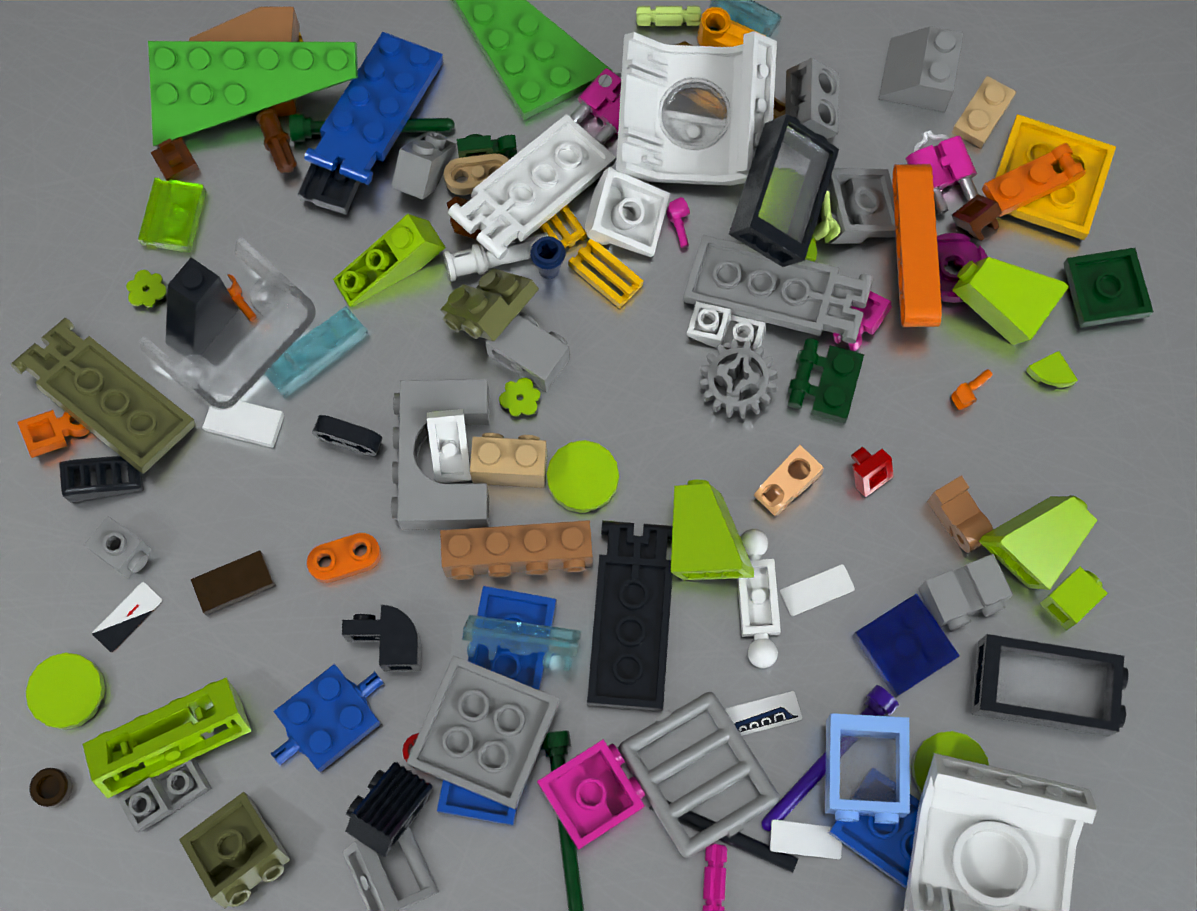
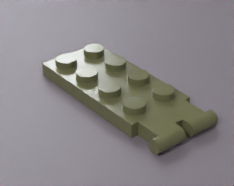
(105, 396)

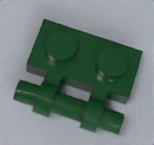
(837, 382)

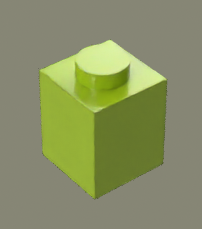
(1074, 597)

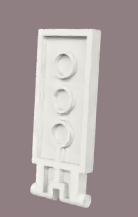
(533, 186)

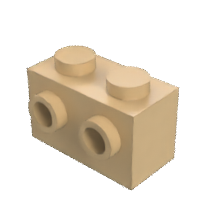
(509, 461)

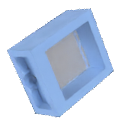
(867, 767)

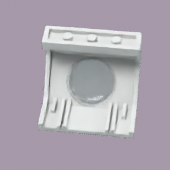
(693, 109)

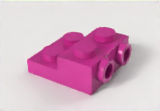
(592, 793)

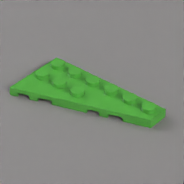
(529, 53)
(222, 81)

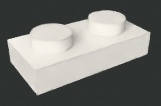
(449, 446)

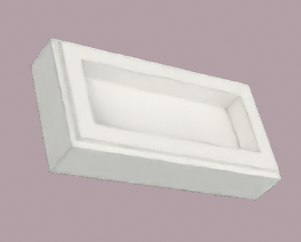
(246, 423)

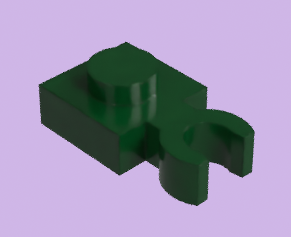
(482, 145)

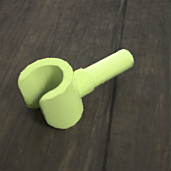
(829, 226)

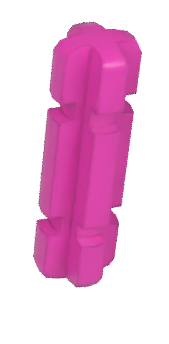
(715, 877)

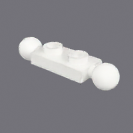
(759, 601)

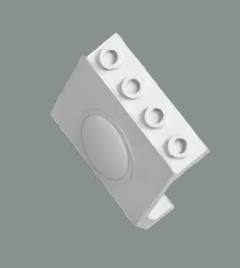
(994, 840)

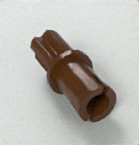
(276, 140)

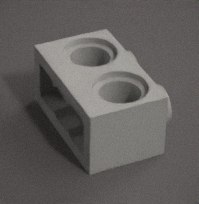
(813, 96)

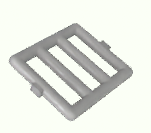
(669, 813)

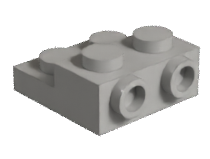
(862, 204)

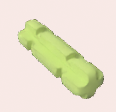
(668, 15)

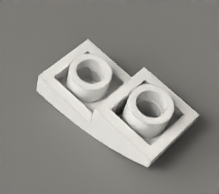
(717, 326)

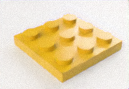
(1073, 206)

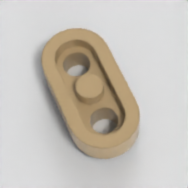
(474, 168)

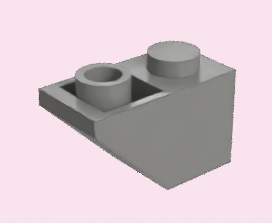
(422, 164)

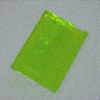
(172, 215)

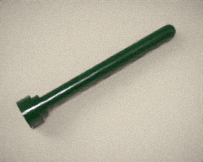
(303, 127)
(556, 748)

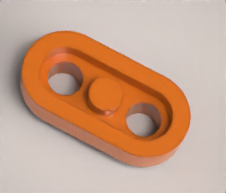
(343, 558)

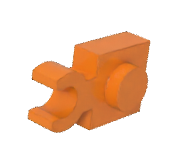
(47, 433)

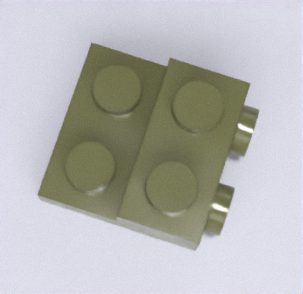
(489, 306)
(234, 852)

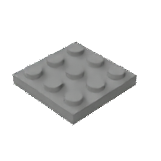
(483, 732)

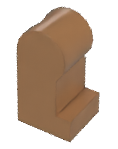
(960, 514)

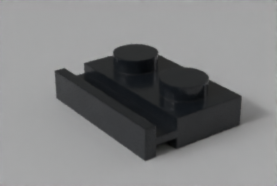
(328, 188)

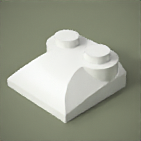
(626, 212)

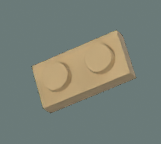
(983, 112)

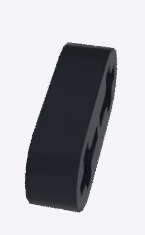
(347, 435)

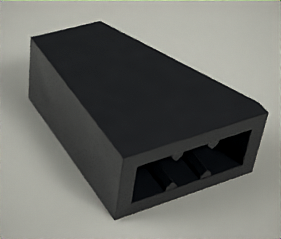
(196, 309)

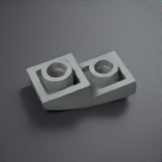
(163, 794)

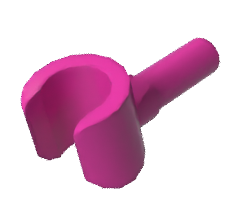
(676, 210)

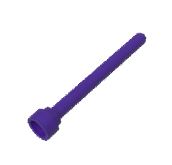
(878, 704)

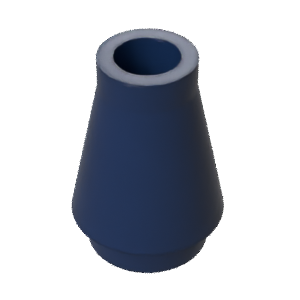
(548, 256)

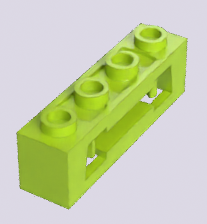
(165, 737)

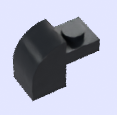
(398, 638)

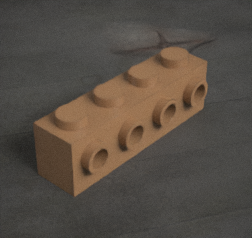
(516, 549)

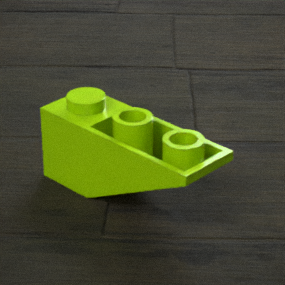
(390, 259)

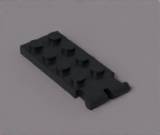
(631, 618)

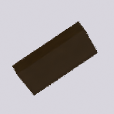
(232, 582)

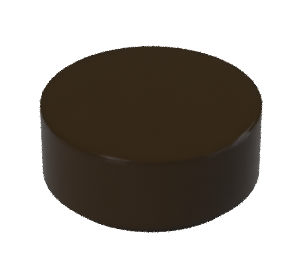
(50, 787)

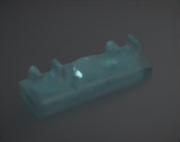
(316, 351)
(521, 638)

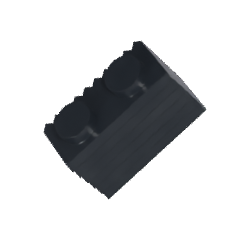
(388, 808)

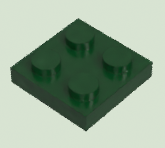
(1108, 287)

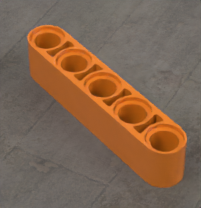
(916, 245)

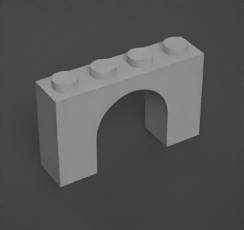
(421, 501)

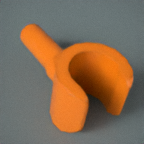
(235, 292)
(964, 395)

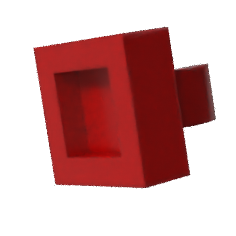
(871, 471)

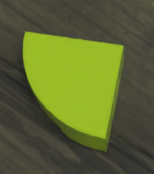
(1052, 371)

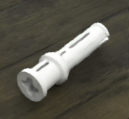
(479, 259)

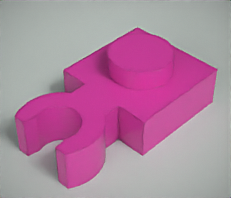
(874, 313)

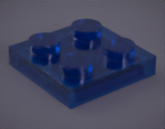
(906, 645)

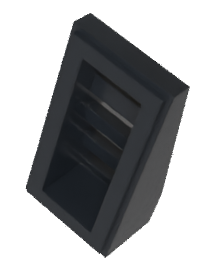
(86, 491)

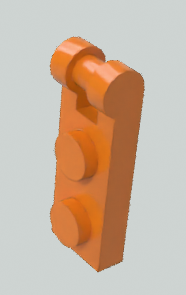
(1033, 180)

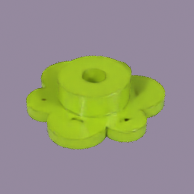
(143, 281)
(524, 389)

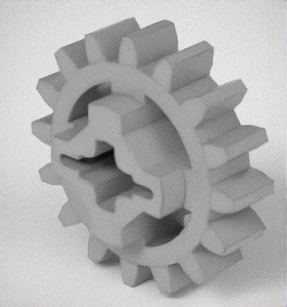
(751, 384)

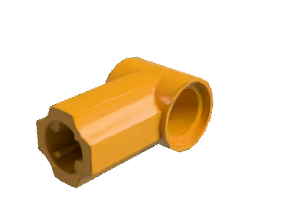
(729, 32)

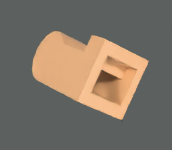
(789, 480)

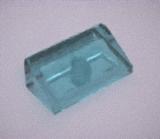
(750, 15)

